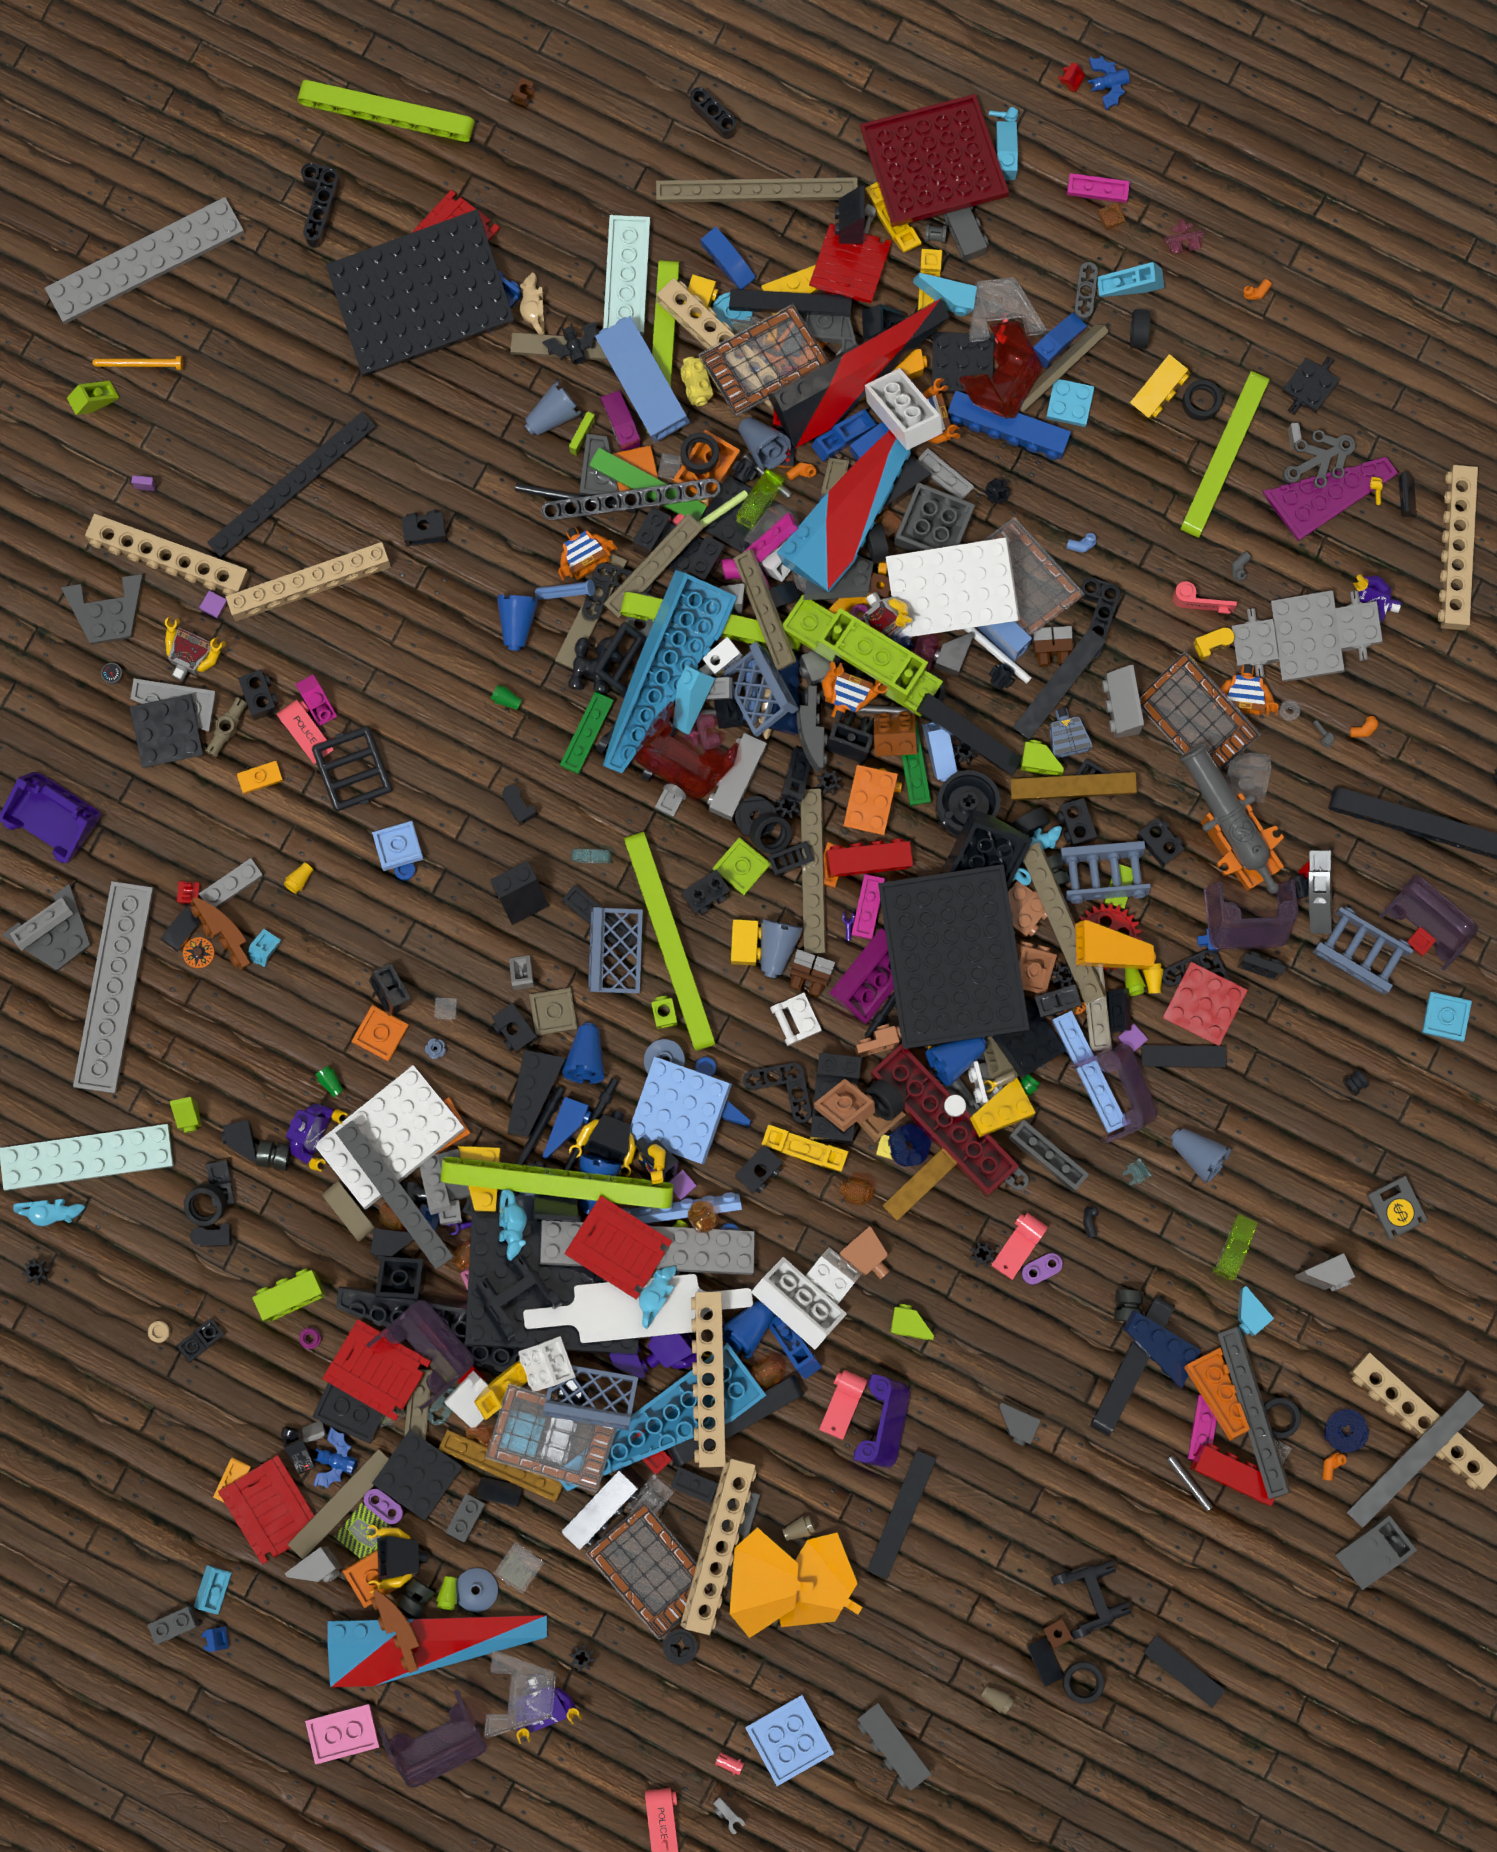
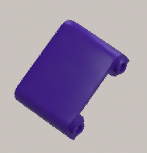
(50, 814)
(896, 1400)

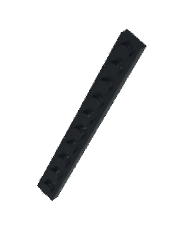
(291, 485)

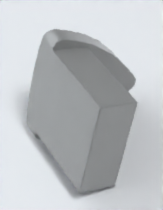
(670, 800)

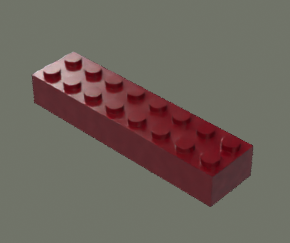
(924, 1098)

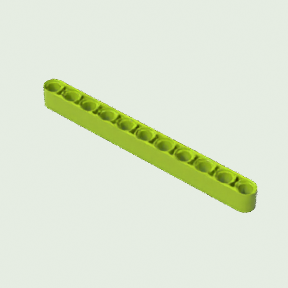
(669, 941)
(556, 1182)

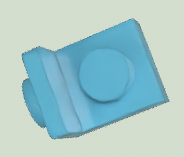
(263, 947)

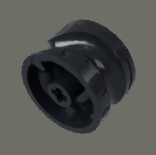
(964, 789)

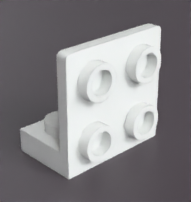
(978, 1074)
(833, 1275)
(546, 1364)
(463, 1397)

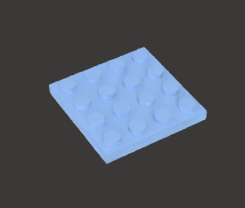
(680, 1109)

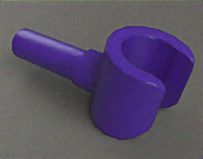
(848, 924)
(459, 1227)

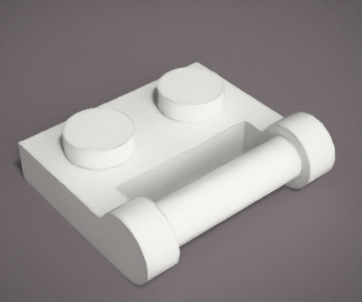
(802, 1016)

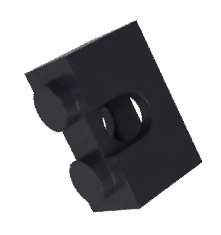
(434, 534)
(508, 1017)
(763, 1158)

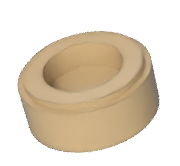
(159, 1331)

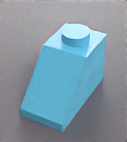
(1251, 1313)

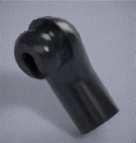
(1089, 1213)

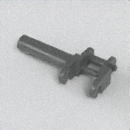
(961, 1091)

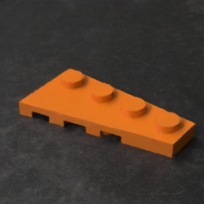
(1215, 1387)

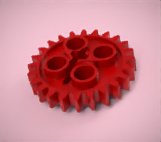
(1117, 919)

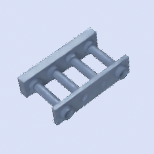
(1112, 853)
(1362, 971)

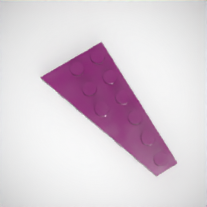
(1308, 508)

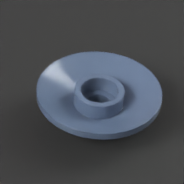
(662, 1049)
(487, 1594)

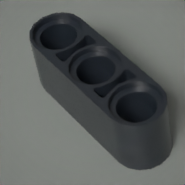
(714, 121)

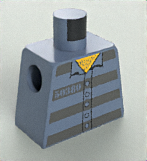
(1068, 735)

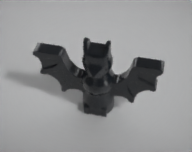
(574, 346)

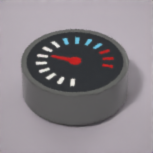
(111, 673)

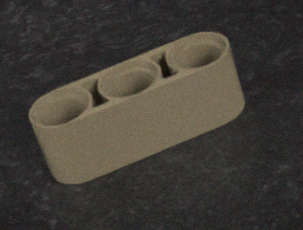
(348, 1211)

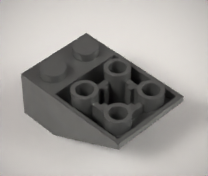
(1375, 1552)

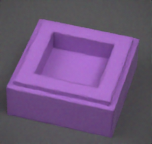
(143, 483)
(213, 604)
(1133, 1038)
(682, 1185)

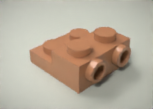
(1025, 909)
(1035, 966)
(884, 1039)
(845, 1105)

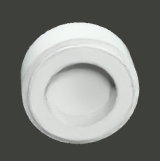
(955, 1105)

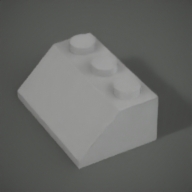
(1123, 702)
(1330, 1274)
(317, 1567)

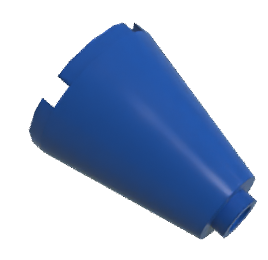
(516, 619)
(585, 1056)
(954, 1058)
(596, 1165)
(747, 1328)

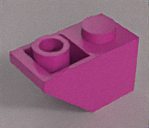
(316, 700)

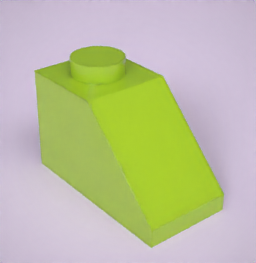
(92, 396)
(1040, 759)
(186, 1114)
(909, 1323)

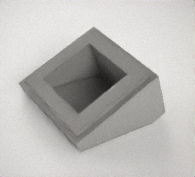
(314, 1432)

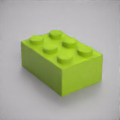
(289, 1295)

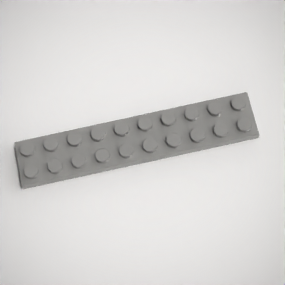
(144, 260)
(113, 987)
(690, 1251)

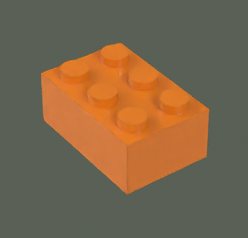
(702, 454)
(870, 799)

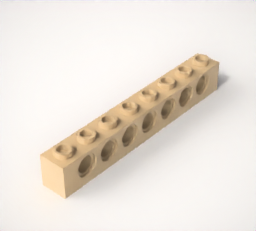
(696, 327)
(1467, 478)
(101, 526)
(308, 581)
(713, 1301)
(1361, 1372)
(725, 1491)

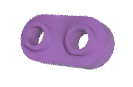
(1042, 1269)
(382, 1508)

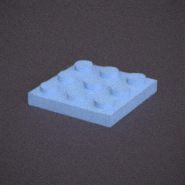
(789, 1740)

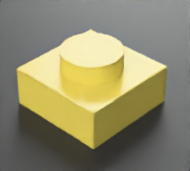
(883, 1148)

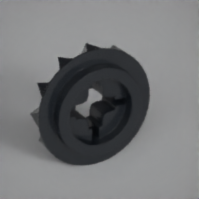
(671, 1652)

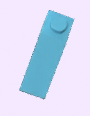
(1007, 148)
(1131, 281)
(955, 295)
(690, 697)

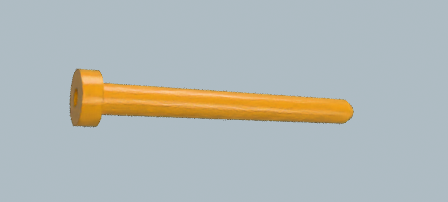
(178, 362)

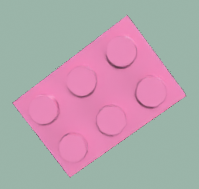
(342, 1734)

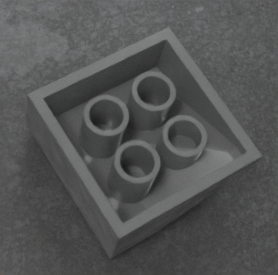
(933, 520)

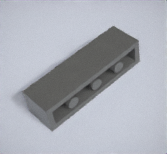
(966, 233)
(1048, 1156)
(893, 1745)

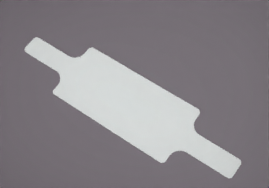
(609, 1314)

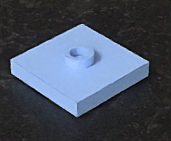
(397, 845)

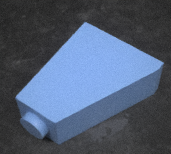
(940, 751)

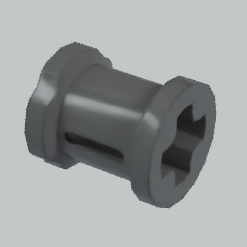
(935, 233)

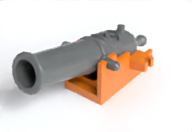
(1233, 827)

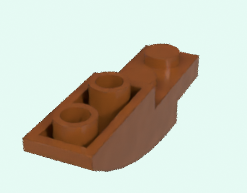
(218, 924)
(393, 1620)

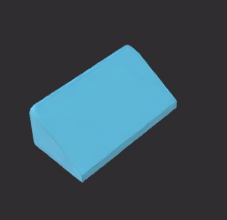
(212, 1589)

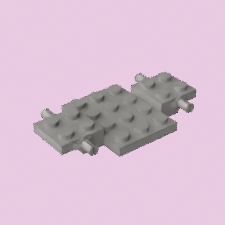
(1307, 635)

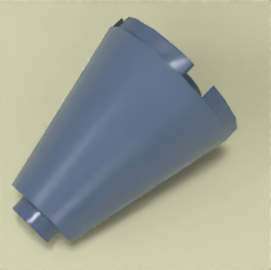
(551, 411)
(764, 442)
(777, 946)
(1200, 1153)

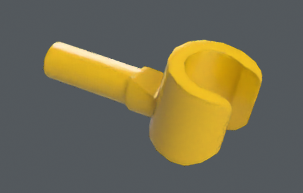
(1376, 483)

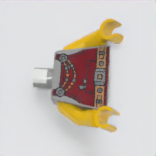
(887, 615)
(189, 651)

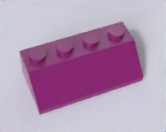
(867, 980)

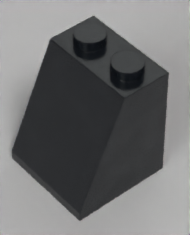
(519, 893)

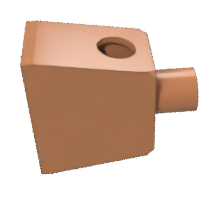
(866, 1254)

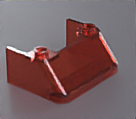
(1013, 377)
(680, 764)

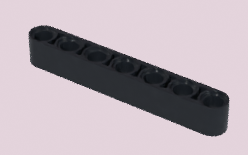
(1128, 1373)
(775, 1399)

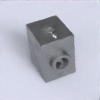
(813, 667)

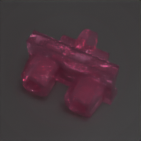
(1193, 238)
(926, 648)
(702, 723)

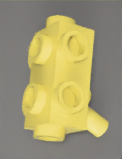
(696, 381)

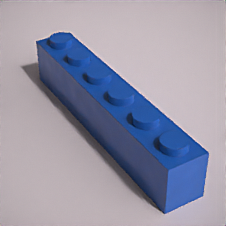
(1021, 430)

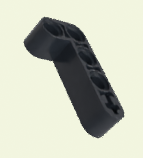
(319, 207)
(1103, 604)

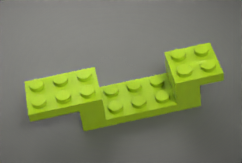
(865, 649)

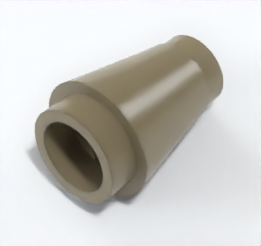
(800, 1528)
(998, 1699)

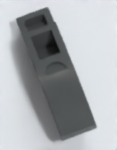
(811, 737)
(1320, 892)

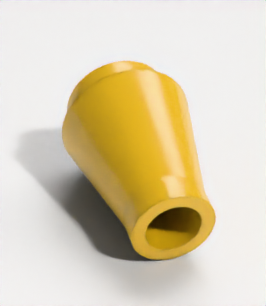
(298, 878)
(1154, 978)

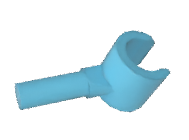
(1010, 116)

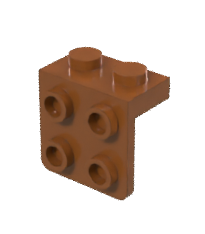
(895, 734)

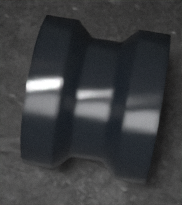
(1355, 1082)

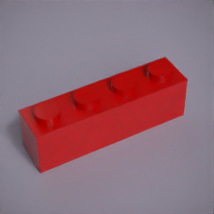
(868, 859)
(1230, 1472)

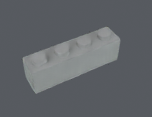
(737, 779)

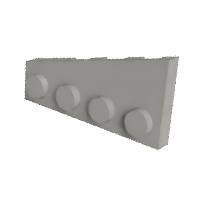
(204, 700)

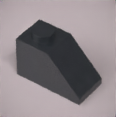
(240, 1139)
(389, 1243)

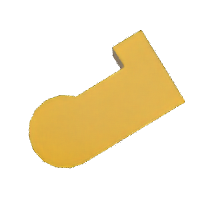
(1212, 641)

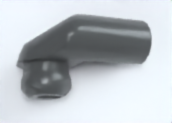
(1238, 566)

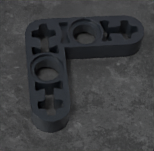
(603, 583)
(1198, 959)
(790, 1083)

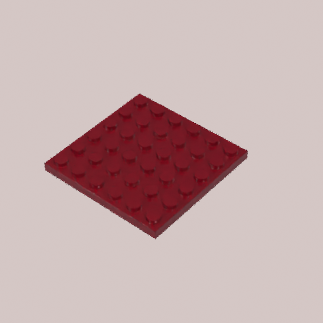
(934, 160)

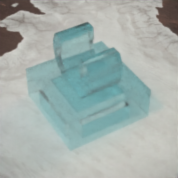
(1138, 1171)

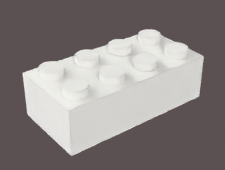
(903, 409)
(798, 1303)

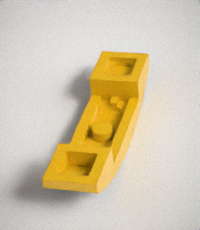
(902, 235)
(931, 266)
(804, 1148)
(491, 1397)

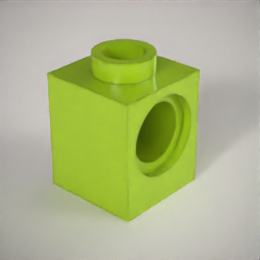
(667, 1021)

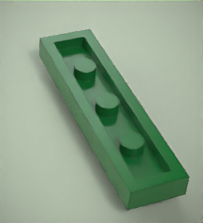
(586, 733)
(916, 776)

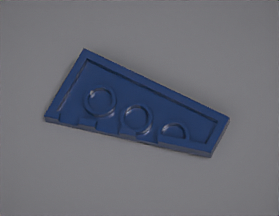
(788, 723)
(1162, 1346)

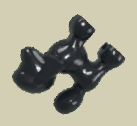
(584, 666)

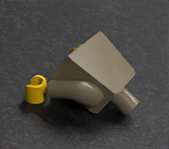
(998, 1066)

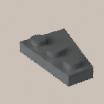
(591, 480)

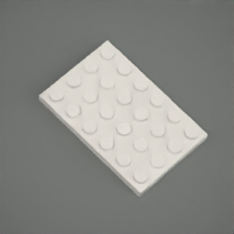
(955, 586)
(404, 1127)

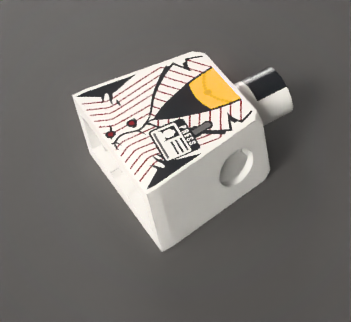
(726, 653)

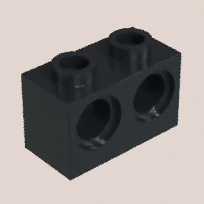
(254, 696)
(1081, 822)
(1155, 845)
(389, 989)
(1059, 1001)

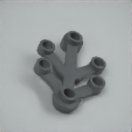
(1322, 457)

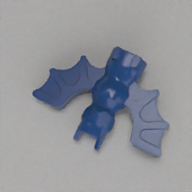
(1112, 80)
(338, 1461)

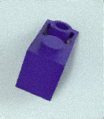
(630, 1364)

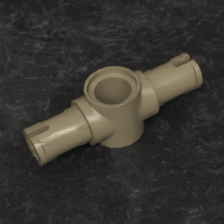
(232, 718)

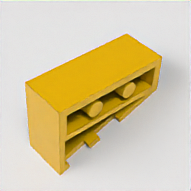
(1161, 387)

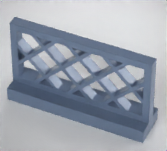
(775, 683)
(597, 953)
(592, 1415)

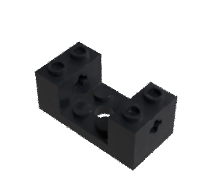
(699, 558)
(830, 1072)

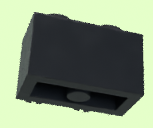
(850, 741)
(706, 893)

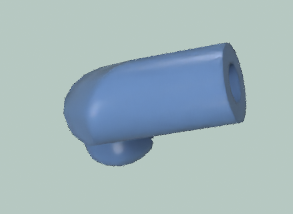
(1083, 545)

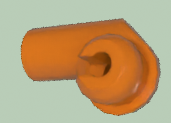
(1257, 293)
(801, 469)
(1366, 730)
(1332, 1463)

